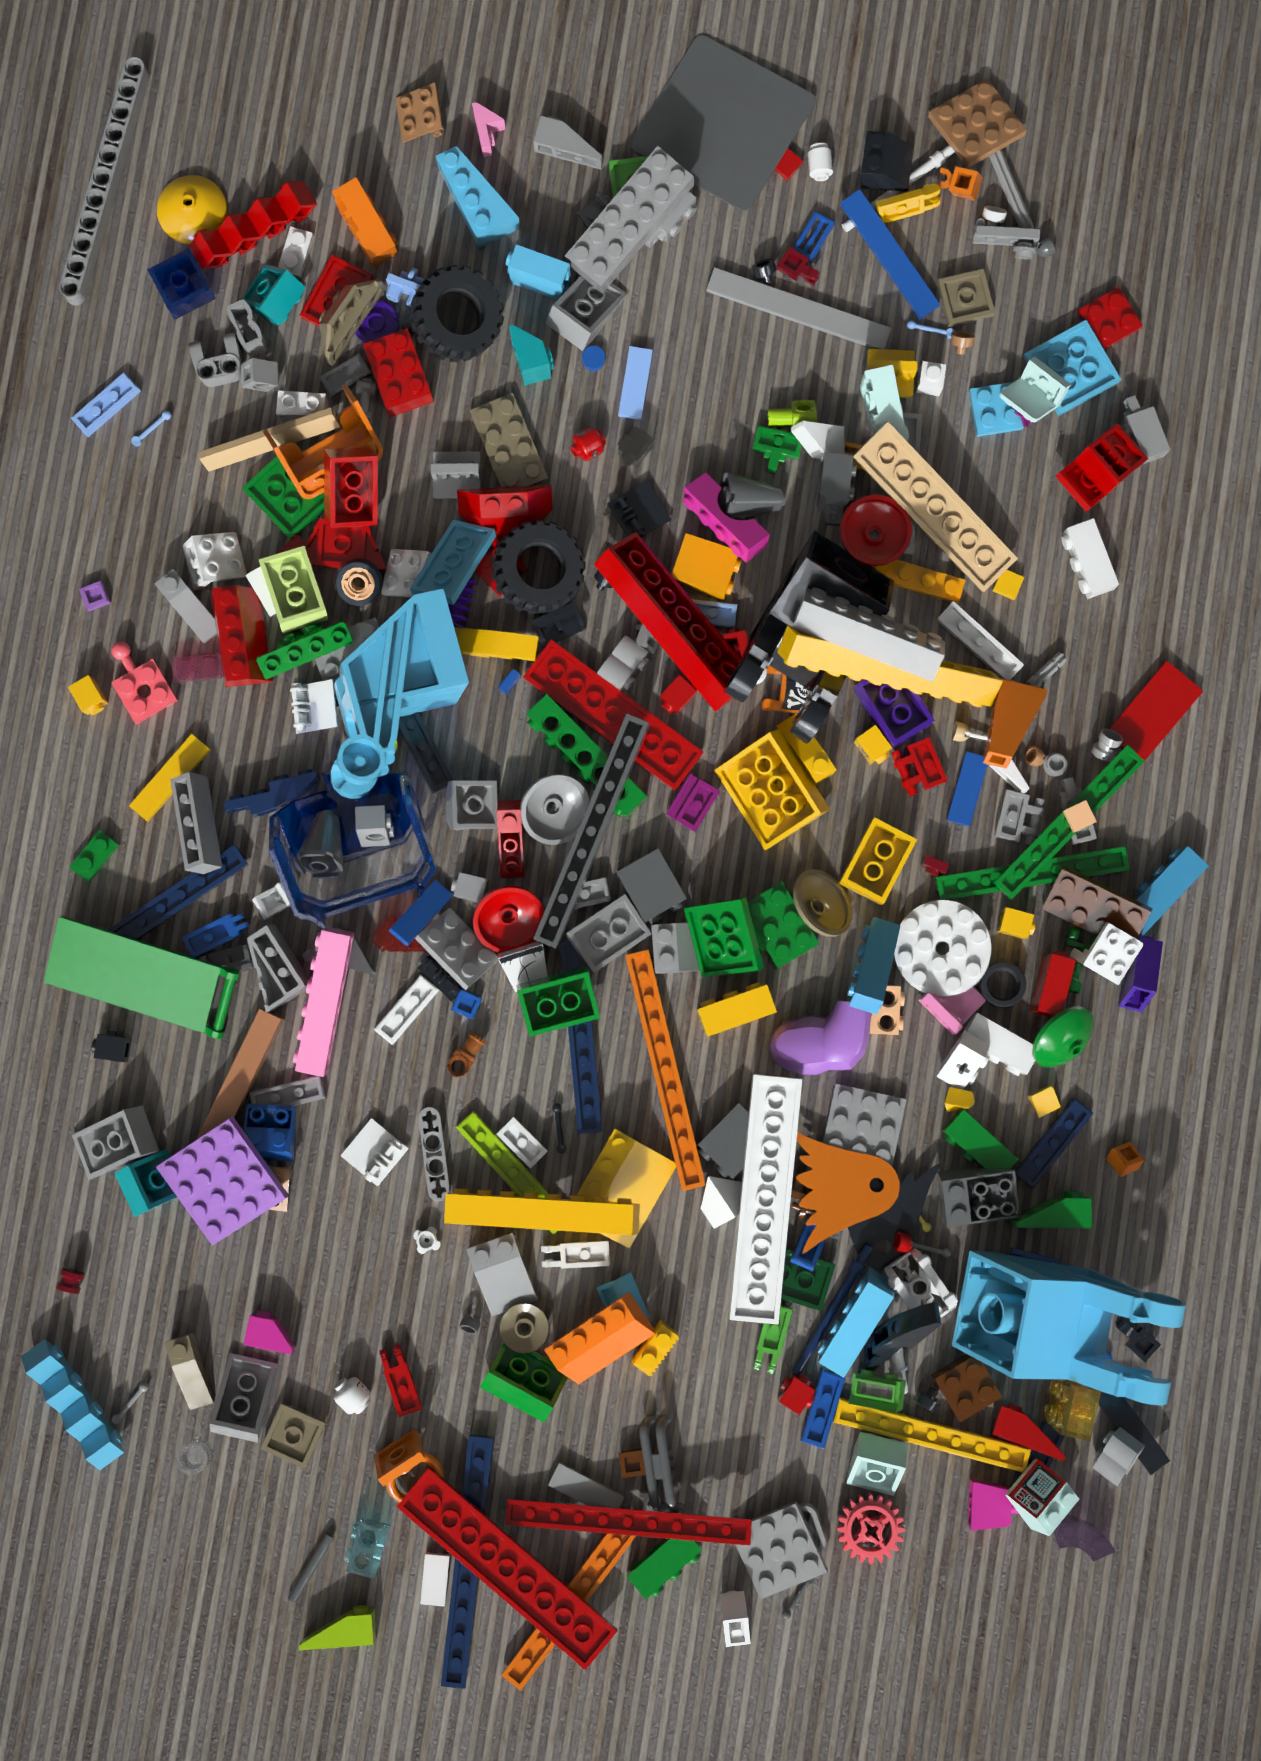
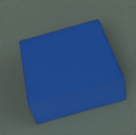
(509, 682)
(466, 1004)

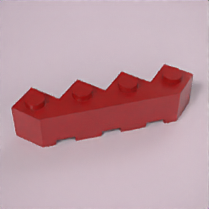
(243, 230)

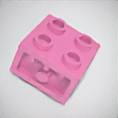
(953, 1010)

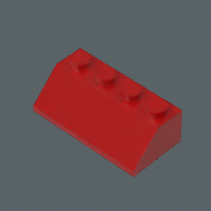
(239, 634)

